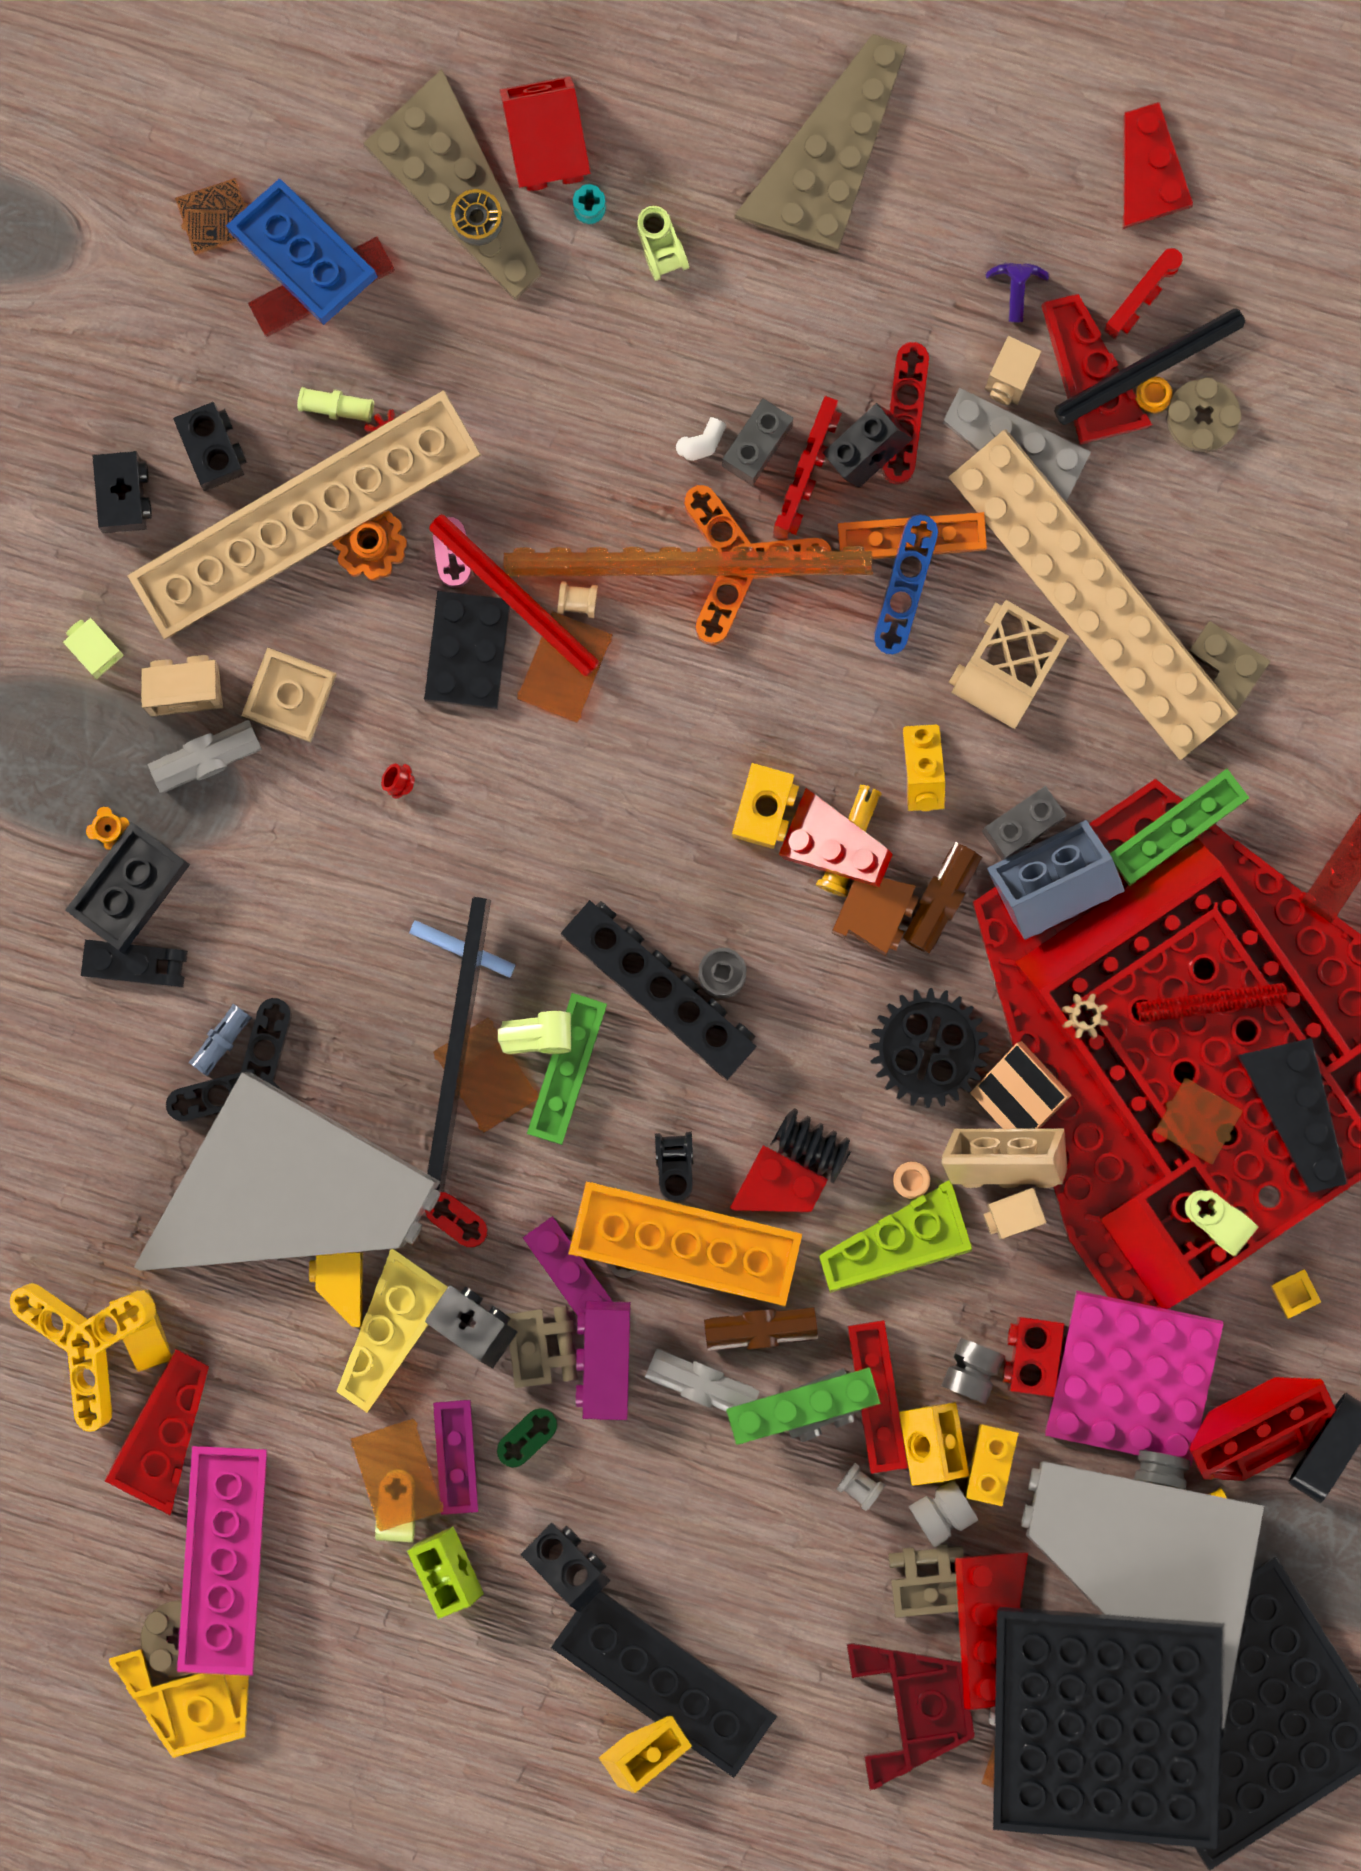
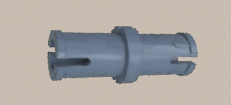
(220, 1040)

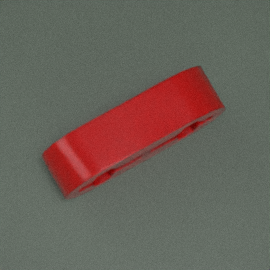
(451, 1227)

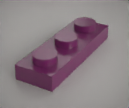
(567, 1271)
(456, 1456)

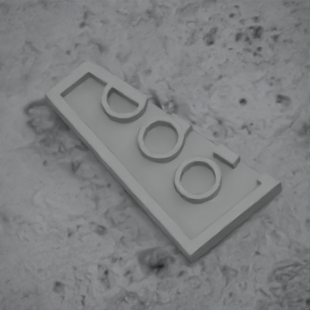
(981, 421)

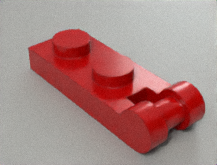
(1145, 292)

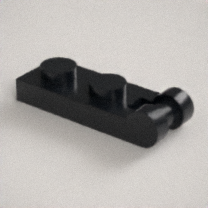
(136, 965)

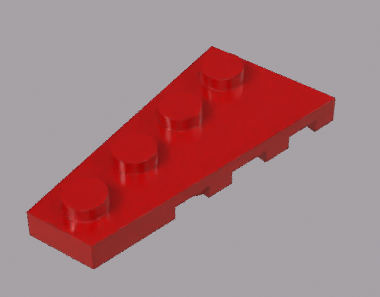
(1085, 362)
(802, 487)
(158, 1442)
(982, 1588)

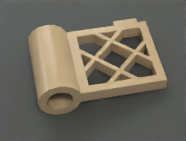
(992, 688)

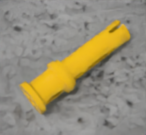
(860, 816)

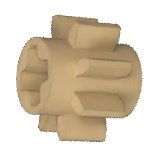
(1087, 1006)

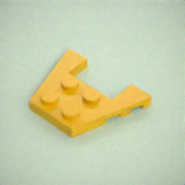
(189, 1710)

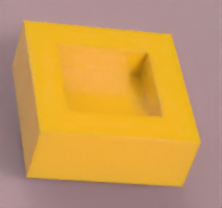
(1295, 1293)

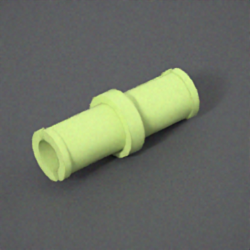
(335, 404)

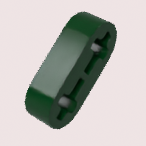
(520, 1431)

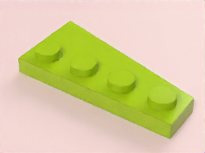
(910, 1238)

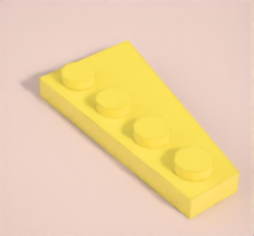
(389, 1328)

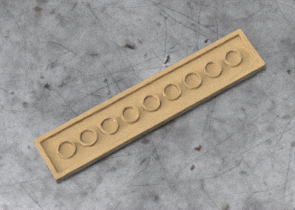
(304, 515)
(1093, 594)

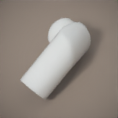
(702, 445)

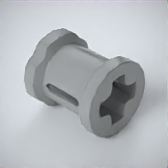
(860, 1487)

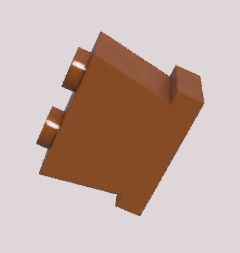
(876, 913)

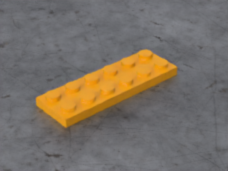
(685, 1243)

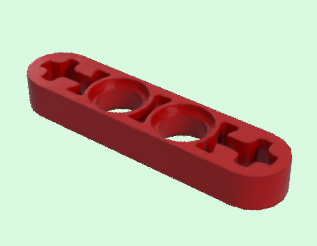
(908, 413)

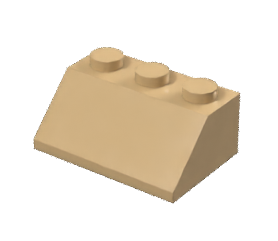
(1006, 1157)

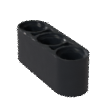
(1329, 1451)

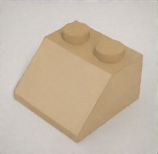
(181, 687)

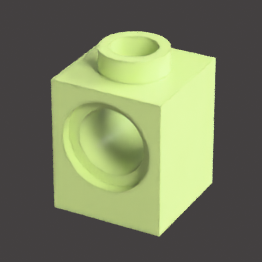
(92, 647)

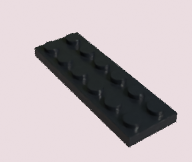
(664, 1681)

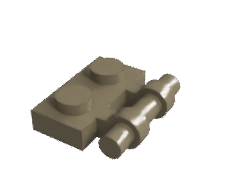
(530, 1350)
(925, 1593)

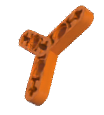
(738, 539)

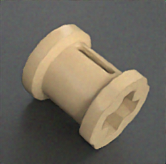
(577, 599)

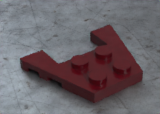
(927, 1707)

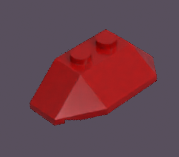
(1261, 1428)

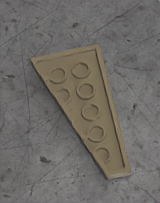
(437, 160)
(823, 166)

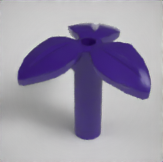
(1019, 274)

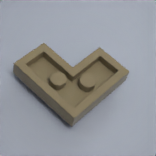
(1235, 662)

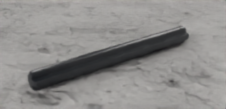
(1149, 366)

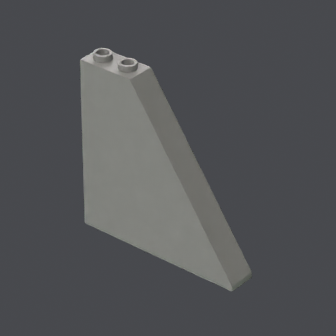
(286, 1186)
(1148, 1548)

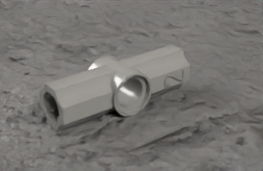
(204, 756)
(698, 1382)

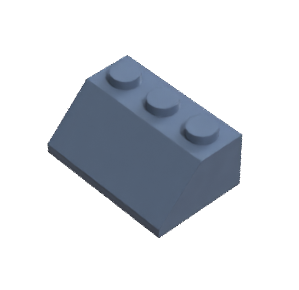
(1056, 879)

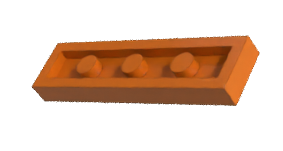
(955, 535)

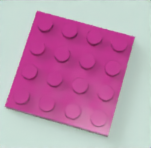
(1133, 1376)

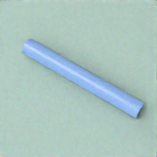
(457, 946)

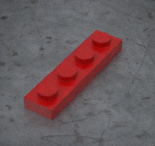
(880, 1421)

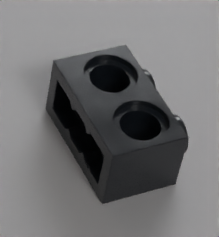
(202, 449)
(561, 1571)

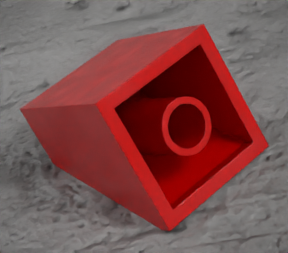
(545, 133)

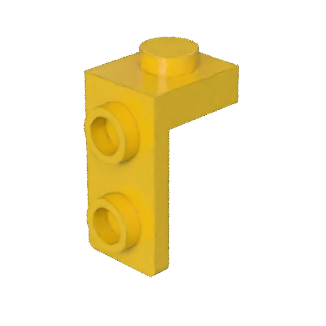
(924, 768)

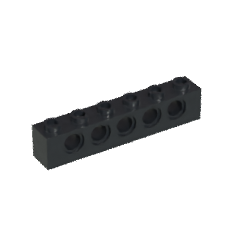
(599, 917)

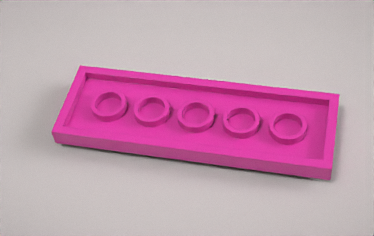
(222, 1561)

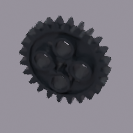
(961, 1058)

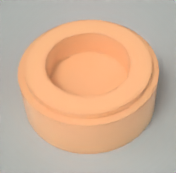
(911, 1180)

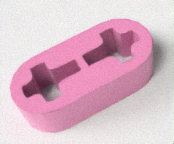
(443, 562)

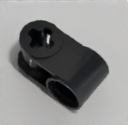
(674, 1163)

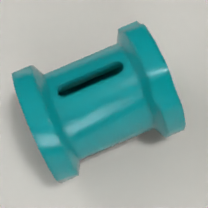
(580, 198)

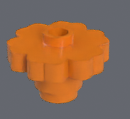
(378, 560)

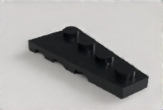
(1295, 1099)

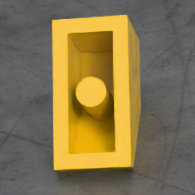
(340, 1283)
(148, 1343)
(645, 1753)

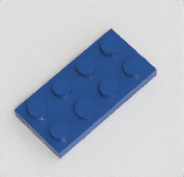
(301, 251)

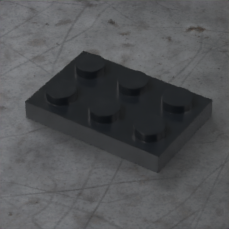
(467, 650)
(127, 887)

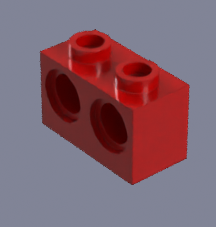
(1044, 1358)

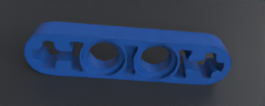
(901, 583)

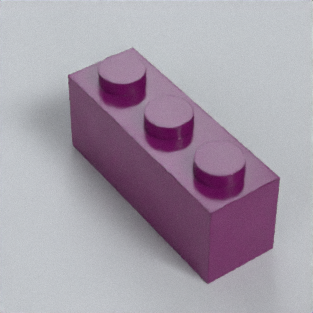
(604, 1360)

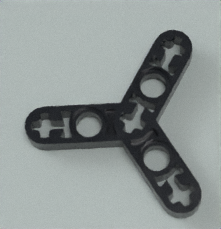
(230, 1080)

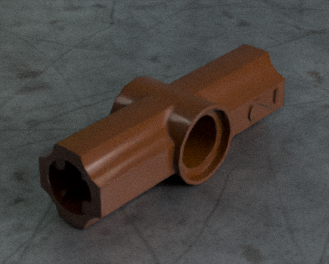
(942, 898)
(761, 1329)

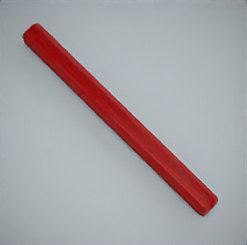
(513, 595)

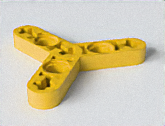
(71, 1341)

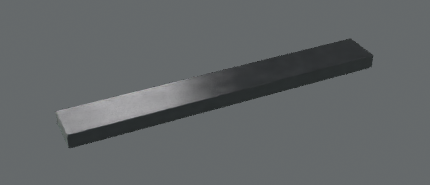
(458, 1040)

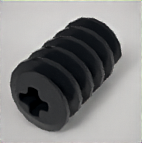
(812, 1145)

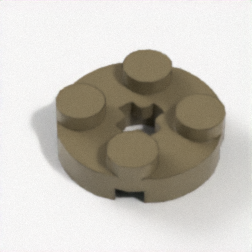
(1182, 414)
(154, 1638)

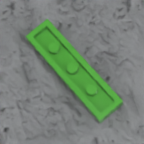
(1178, 827)
(567, 1072)
(803, 1406)

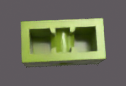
(445, 1572)

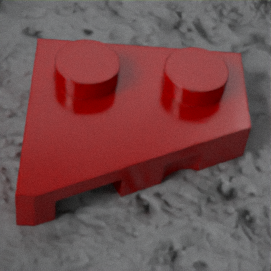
(778, 1185)

